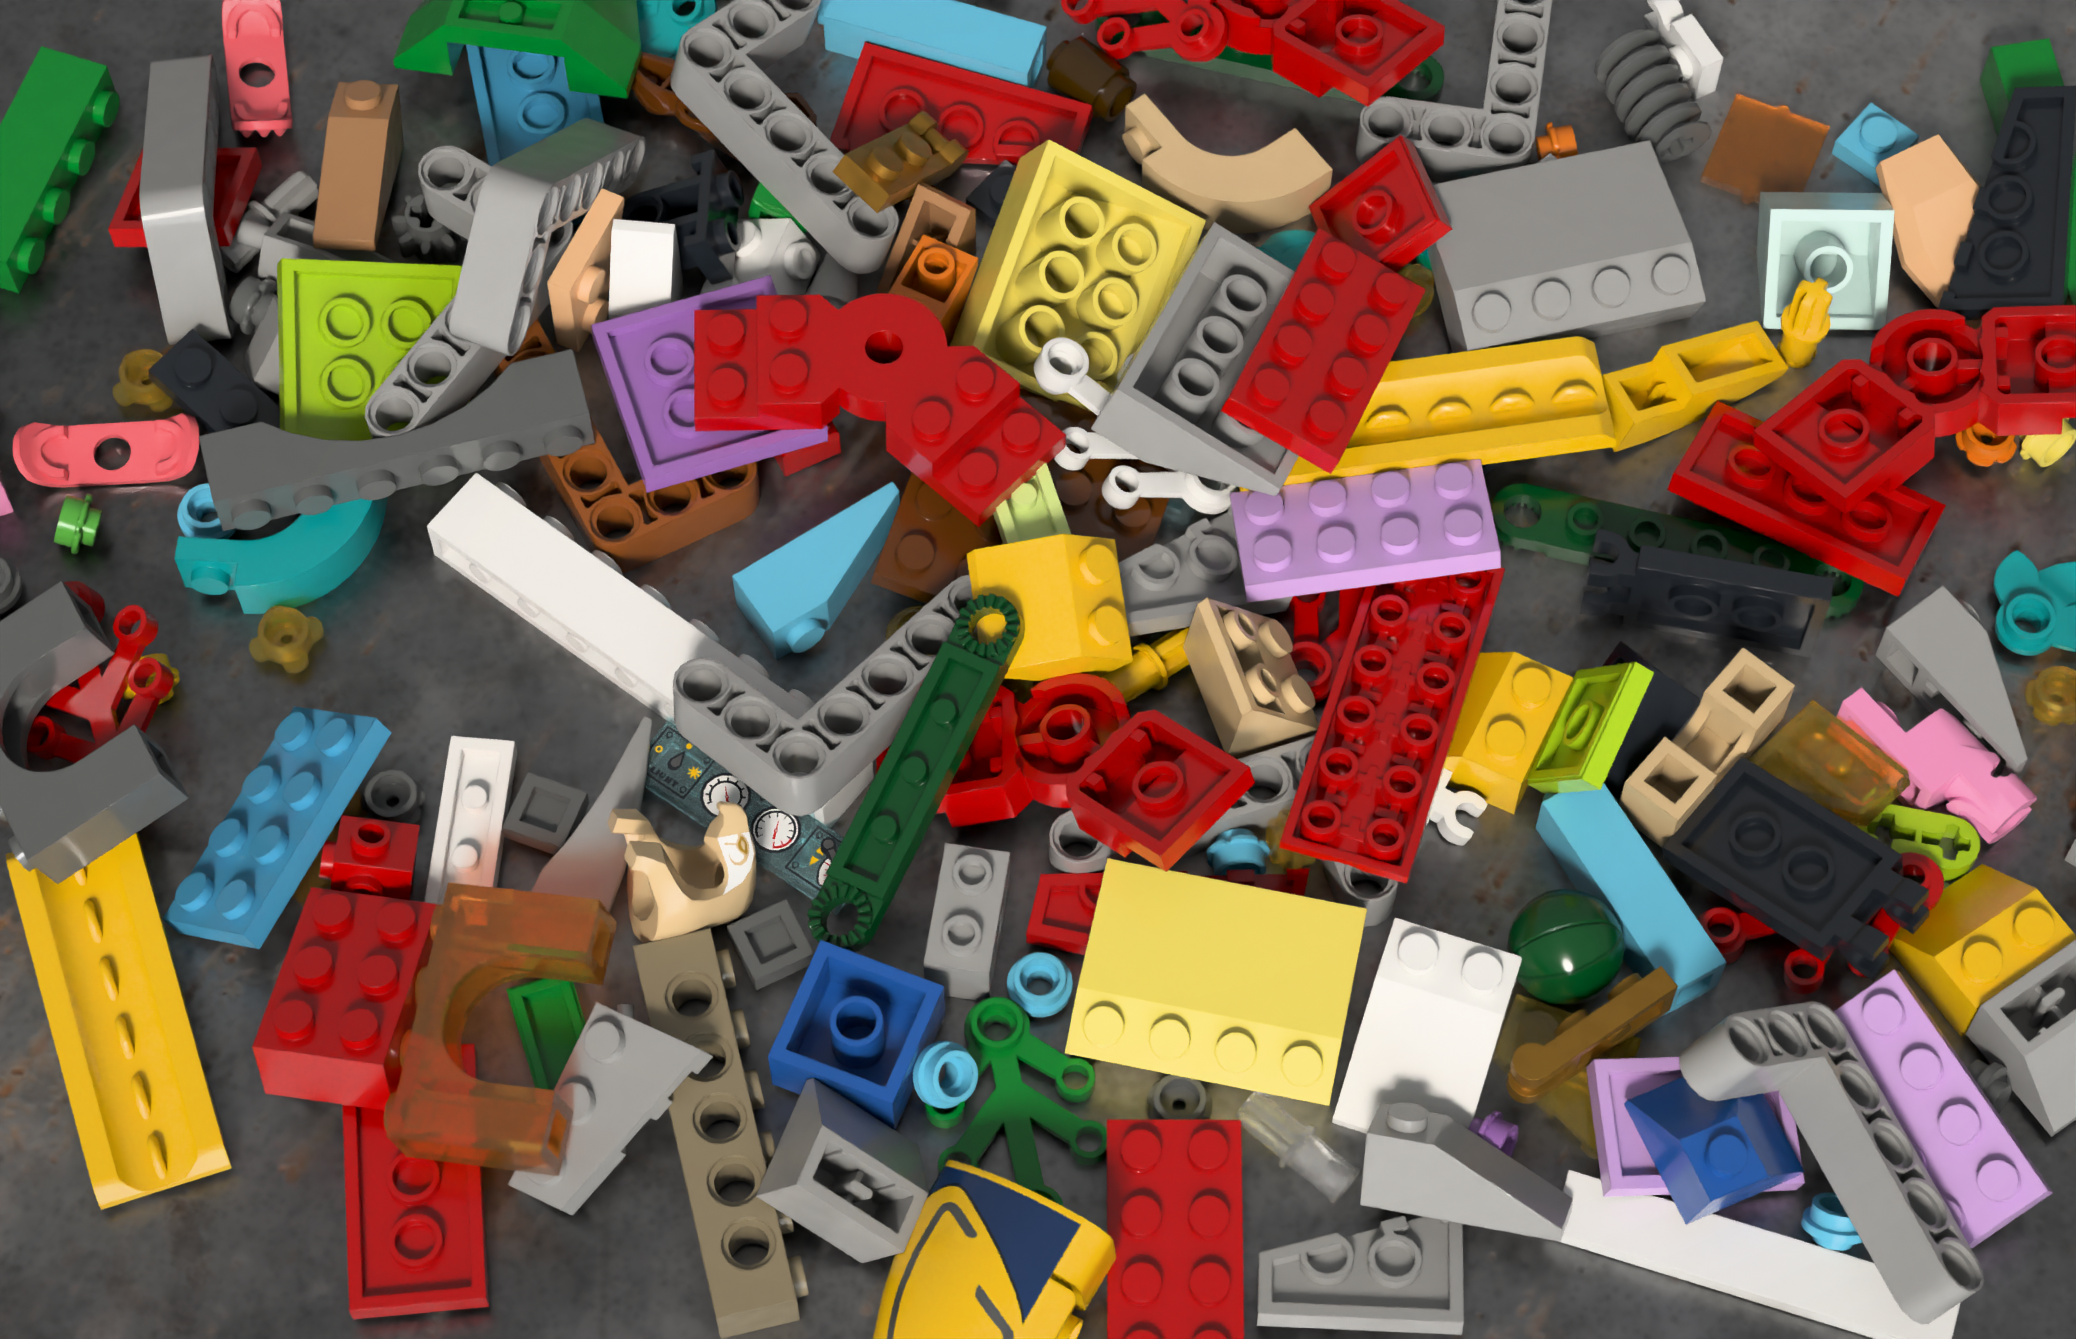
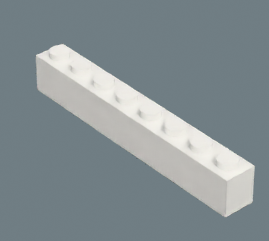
(592, 607)

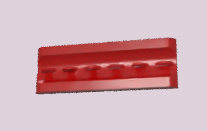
(1391, 722)

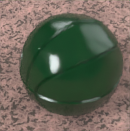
(1566, 946)

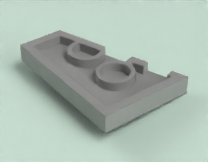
(1171, 579)
(614, 1086)
(1375, 1280)

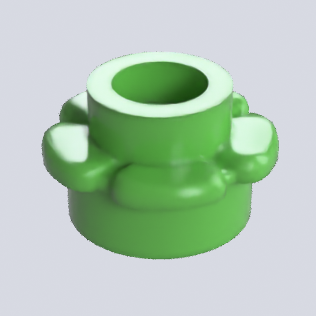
(77, 523)

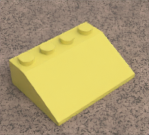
(1074, 261)
(1216, 981)

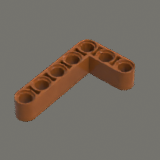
(629, 506)

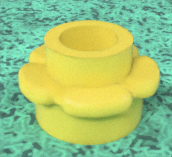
(2050, 447)

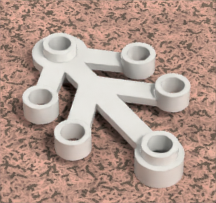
(1073, 364)

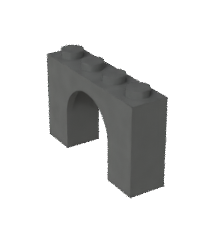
(103, 799)

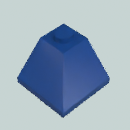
(1712, 1149)

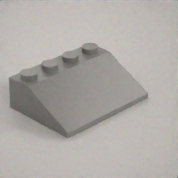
(1563, 251)
(1188, 364)

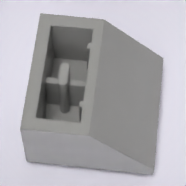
(2034, 1036)
(846, 1176)

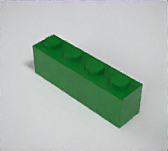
(44, 149)

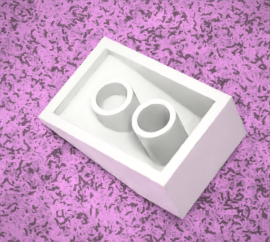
(1428, 1026)

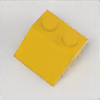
(1068, 603)
(1504, 726)
(1980, 942)

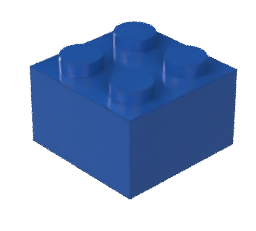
(857, 1031)

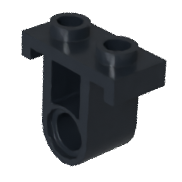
(703, 214)

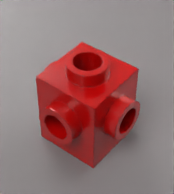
(371, 857)

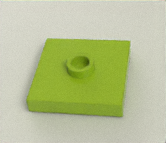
(1589, 728)

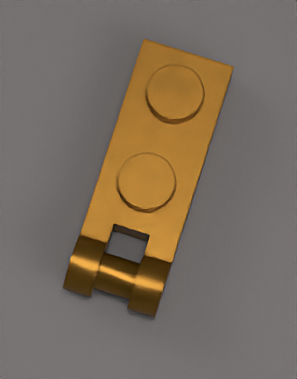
(900, 160)
(1587, 1036)

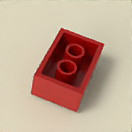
(344, 999)

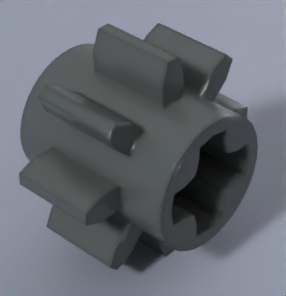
(423, 234)

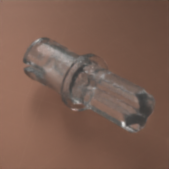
(1297, 1146)

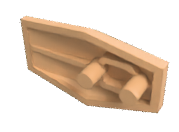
(1932, 212)

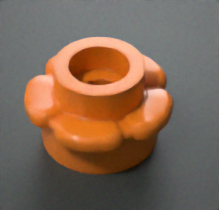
(1558, 141)
(1985, 454)

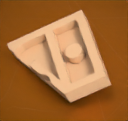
(582, 276)

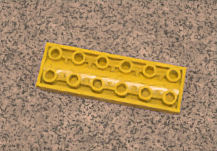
(1478, 406)
(120, 1026)

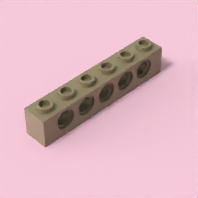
(742, 1295)

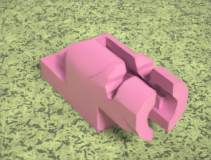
(1943, 766)

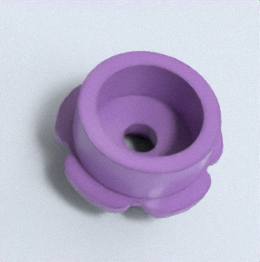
(1496, 1131)

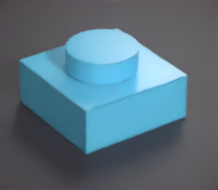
(1872, 139)

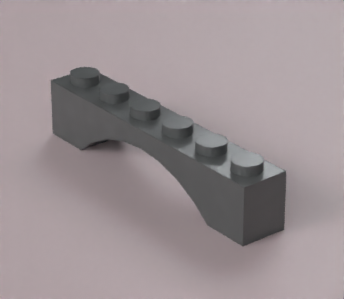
(273, 474)

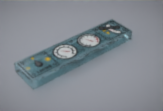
(785, 844)

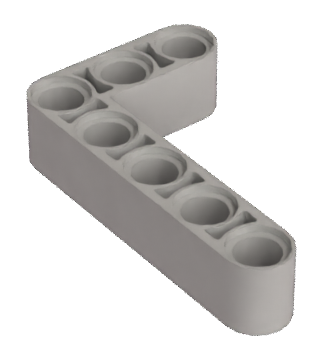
(723, 69)
(1474, 131)
(179, 197)
(514, 221)
(437, 352)
(812, 741)
(1274, 768)
(1854, 1138)

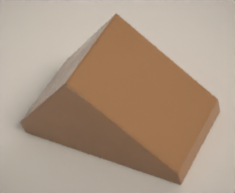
(937, 217)

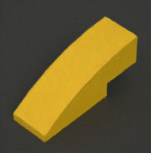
(1688, 381)

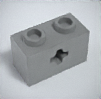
(968, 921)

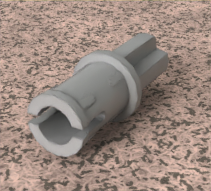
(290, 197)

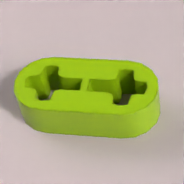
(1922, 832)

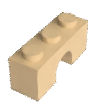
(1728, 724)

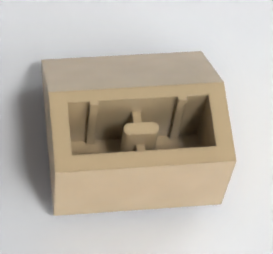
(1248, 679)

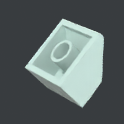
(1831, 238)

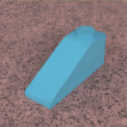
(807, 582)

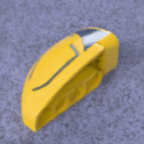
(992, 1264)

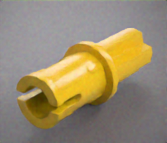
(1805, 323)
(1151, 665)

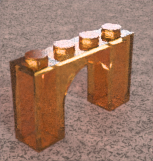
(478, 944)

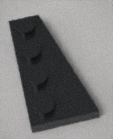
(2024, 211)

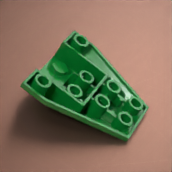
(593, 36)

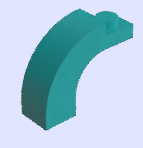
(288, 566)

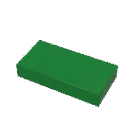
(548, 1026)

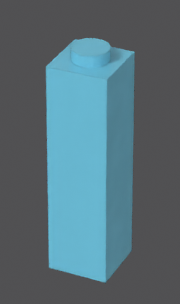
(939, 32)
(1615, 865)

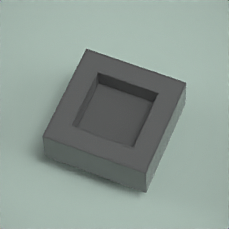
(545, 813)
(771, 944)

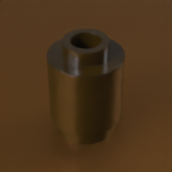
(1090, 76)

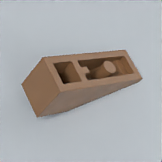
(358, 165)

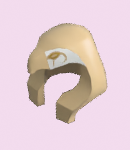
(686, 886)

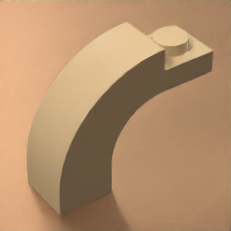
(1236, 192)

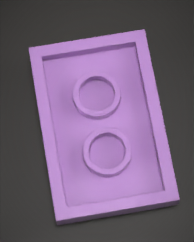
(1622, 1155)

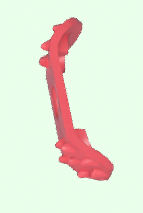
(255, 35)
(66, 454)

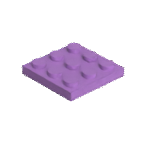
(652, 382)

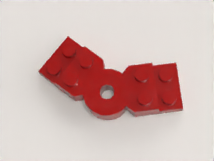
(1334, 43)
(1922, 382)
(944, 406)
(1077, 747)

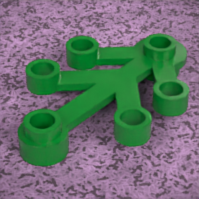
(1017, 1103)

